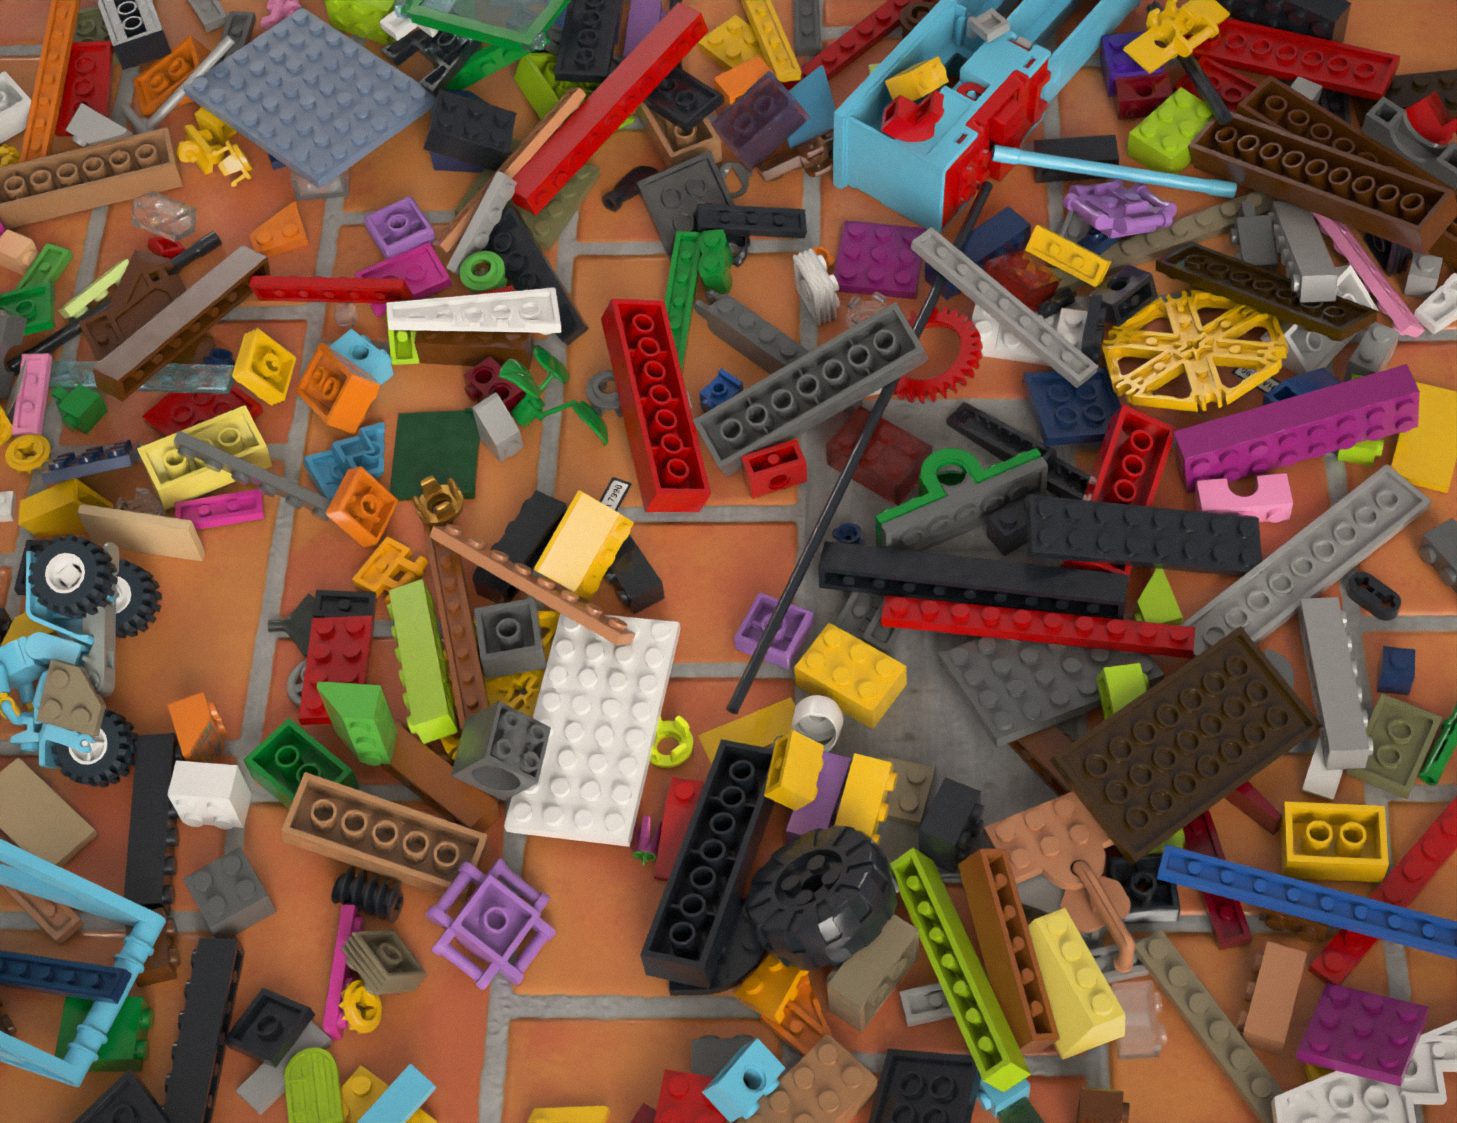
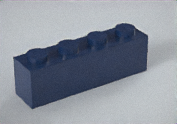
(994, 238)

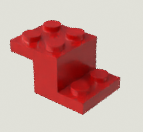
(1432, 119)

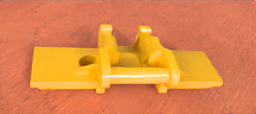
(1171, 26)

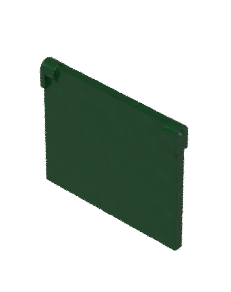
(437, 446)

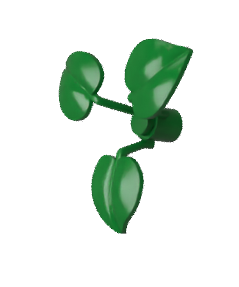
(532, 405)

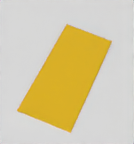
(753, 729)

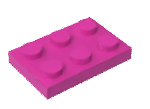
(417, 267)

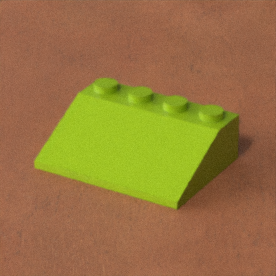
(538, 83)

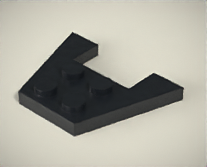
(444, 50)

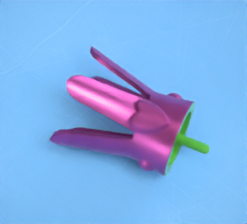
(644, 848)

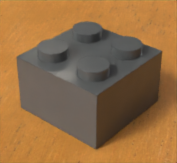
(510, 638)
(229, 895)

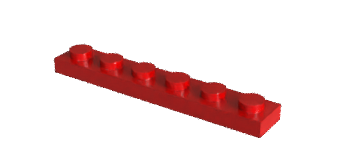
(330, 290)

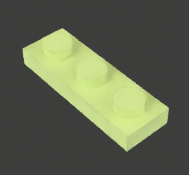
(95, 291)

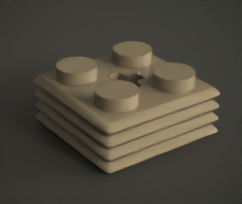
(383, 962)

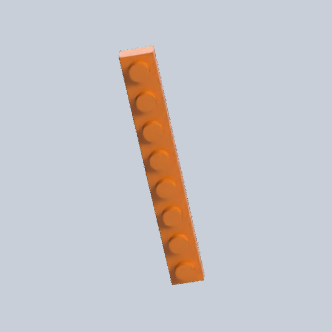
(50, 79)

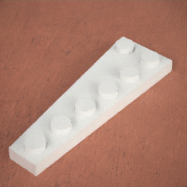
(491, 312)

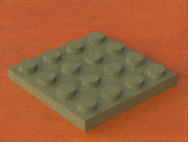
(555, 216)

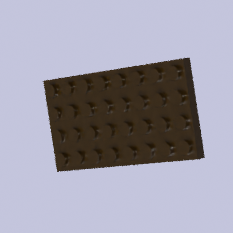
(1185, 744)

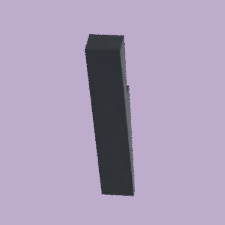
(1006, 442)

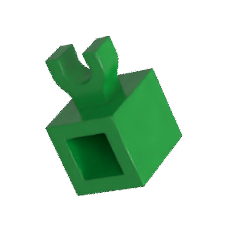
(79, 408)

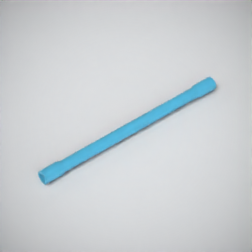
(1210, 186)

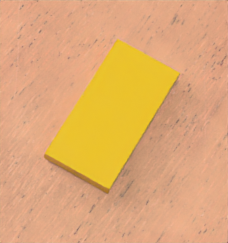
(1429, 451)

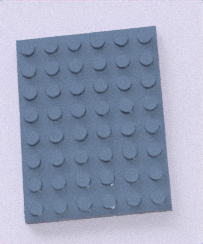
(310, 97)

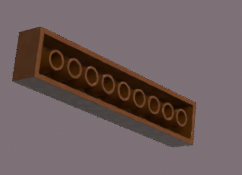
(1293, 112)
(1326, 181)

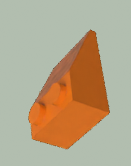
(167, 74)
(337, 389)

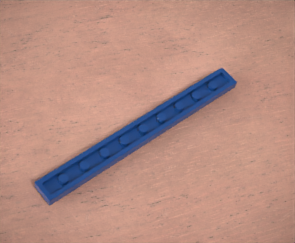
(1309, 901)

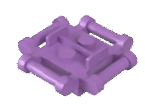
(1119, 210)
(491, 923)

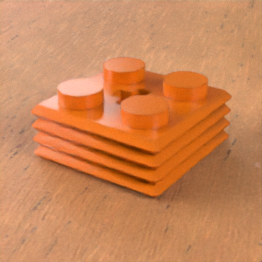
(362, 507)

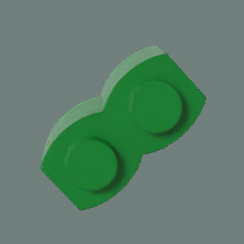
(715, 261)

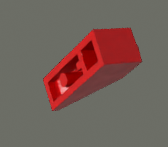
(677, 816)

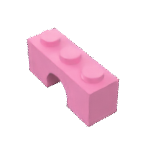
(1269, 501)

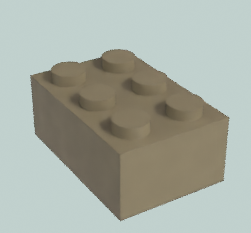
(872, 973)

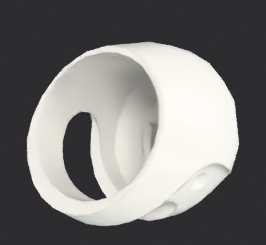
(818, 719)

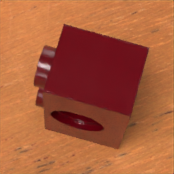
(1140, 94)

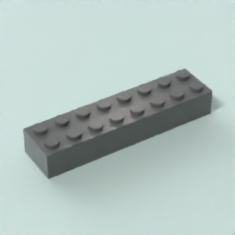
(812, 388)

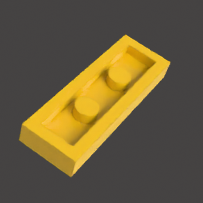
(1068, 256)

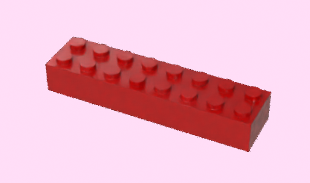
(655, 406)

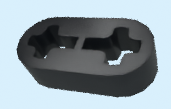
(1373, 596)

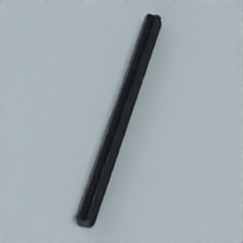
(1201, 82)

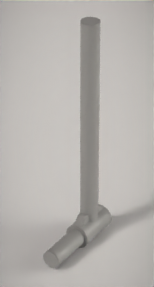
(145, 125)

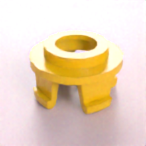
(234, 162)

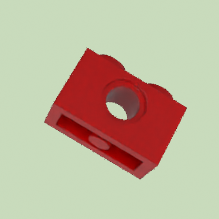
(774, 468)

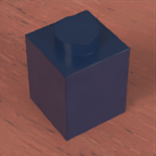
(1396, 670)

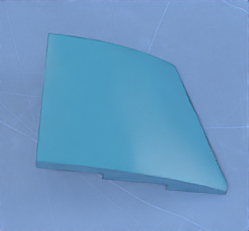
(816, 99)
(330, 466)

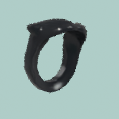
(741, 241)

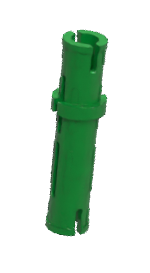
(1441, 751)

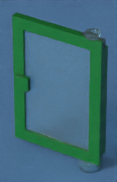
(502, 23)

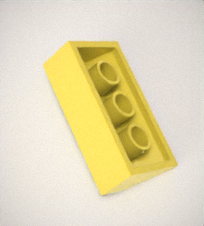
(185, 479)
(1076, 988)

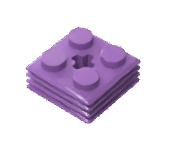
(399, 227)
(788, 639)

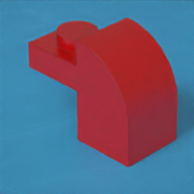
(913, 121)

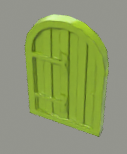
(313, 1088)

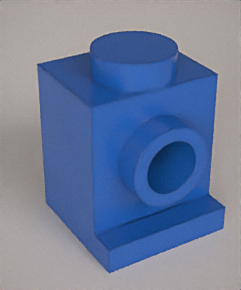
(719, 390)

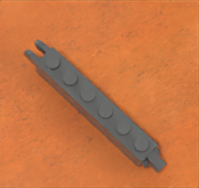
(751, 334)

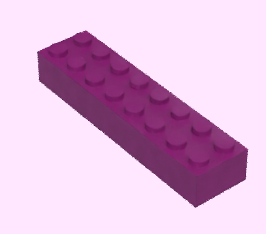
(1298, 428)

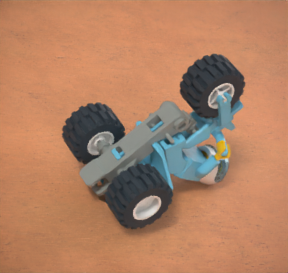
(89, 603)

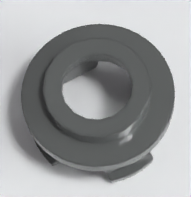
(599, 400)

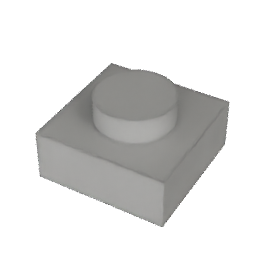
(990, 25)

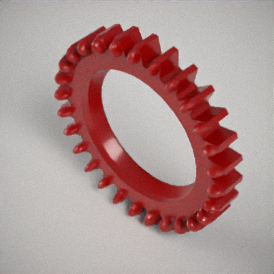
(968, 358)

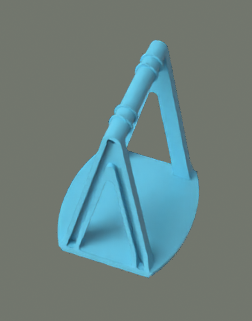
(58, 885)

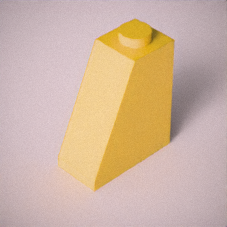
(56, 508)

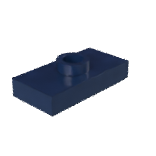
(1097, 241)

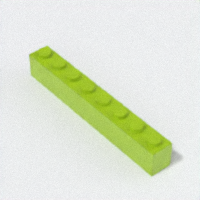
(959, 972)

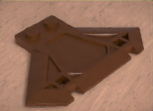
(135, 304)

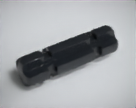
(1056, 302)

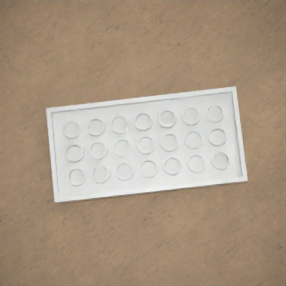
(602, 732)

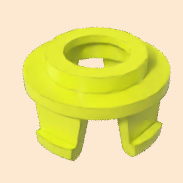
(678, 730)

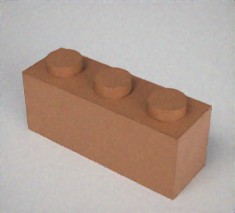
(1271, 997)

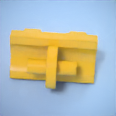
(198, 149)

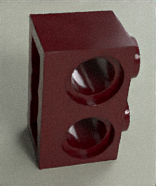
(484, 381)

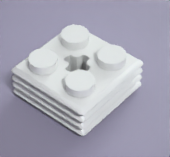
(816, 286)

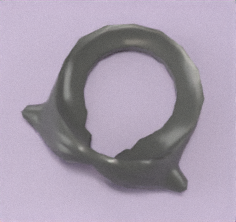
(741, 172)

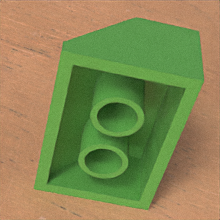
(361, 720)

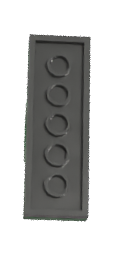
(957, 500)

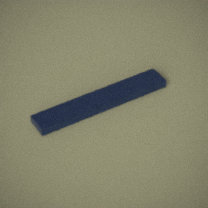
(63, 977)

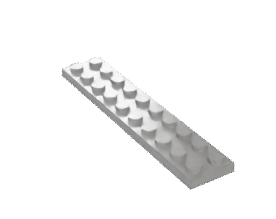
(1311, 560)

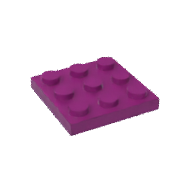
(878, 260)
(1363, 1034)

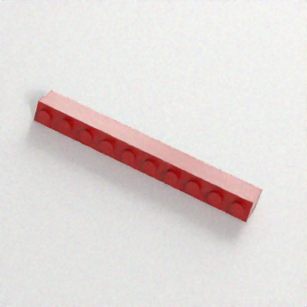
(607, 108)

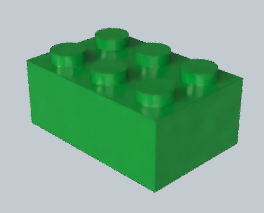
(286, 755)

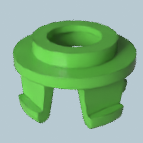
(493, 279)

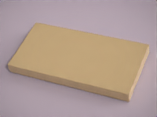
(142, 532)
(38, 817)

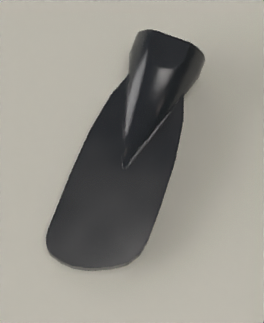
(626, 187)

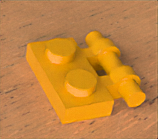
(384, 565)

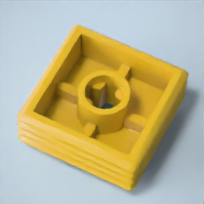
(264, 367)

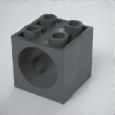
(501, 751)

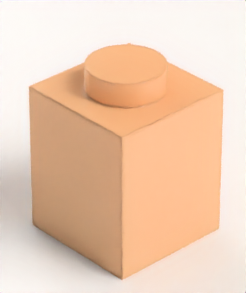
(17, 252)

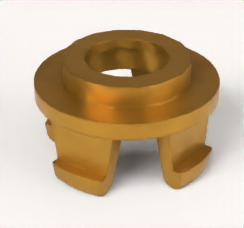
(434, 494)

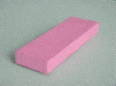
(32, 396)

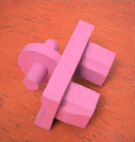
(279, 11)

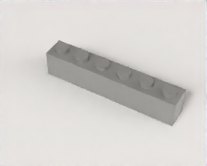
(1303, 253)
(1333, 683)

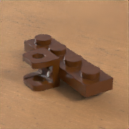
(810, 155)

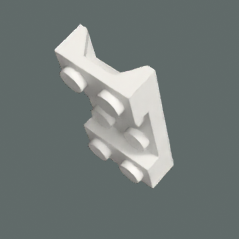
(1004, 345)

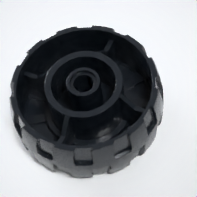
(822, 898)

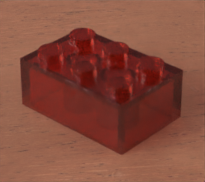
(889, 462)

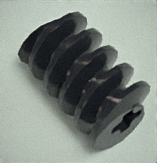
(369, 894)

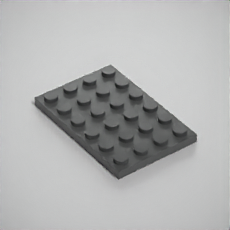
(1031, 685)

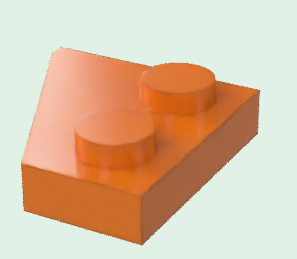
(280, 233)
(803, 1020)

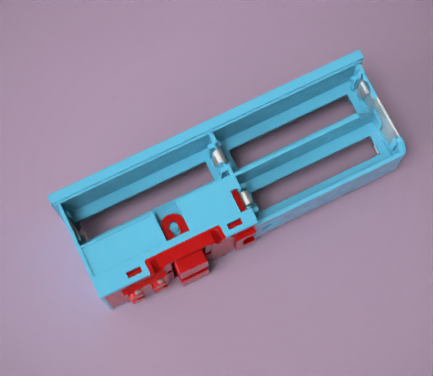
(995, 102)

